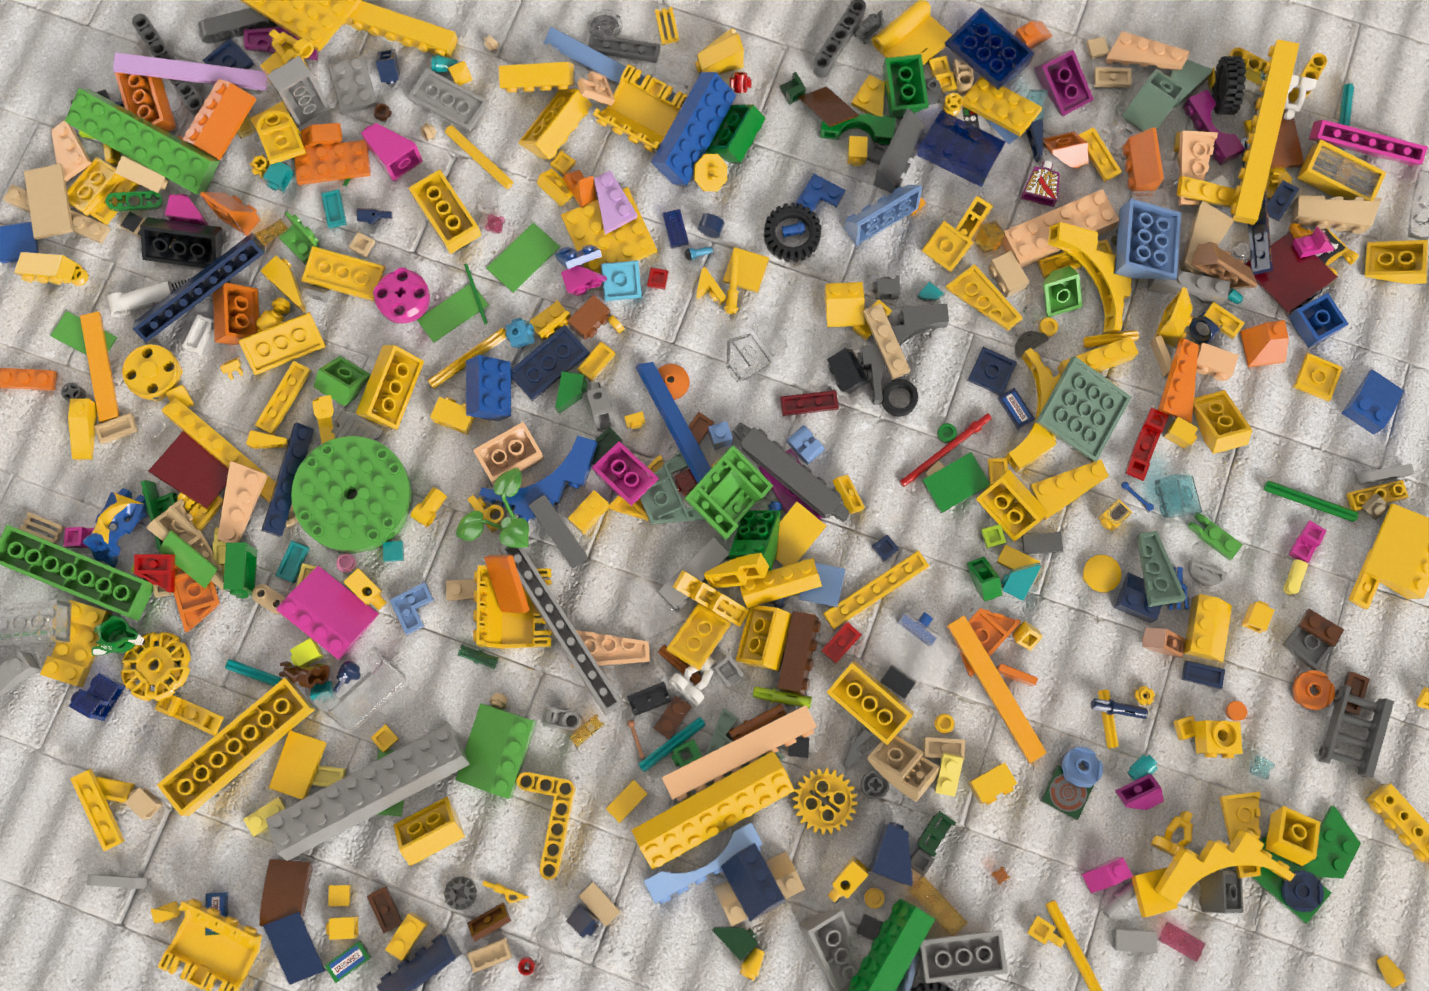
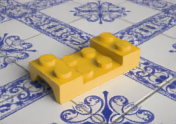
(73, 659)

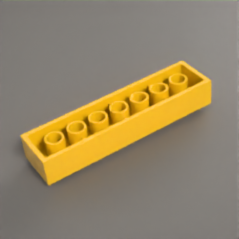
(235, 747)
(712, 810)

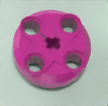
(402, 296)

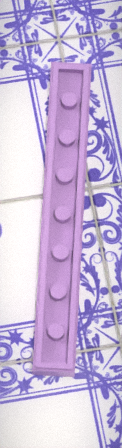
(188, 71)

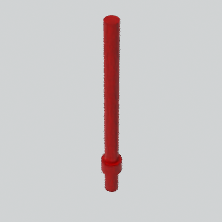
(974, 428)

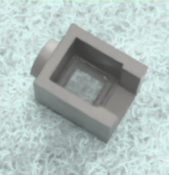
(727, 671)

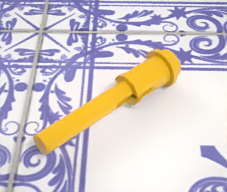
(732, 293)

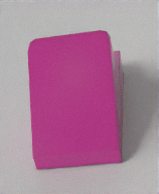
(1313, 244)

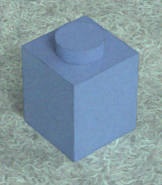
(720, 435)

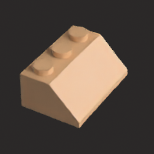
(509, 451)

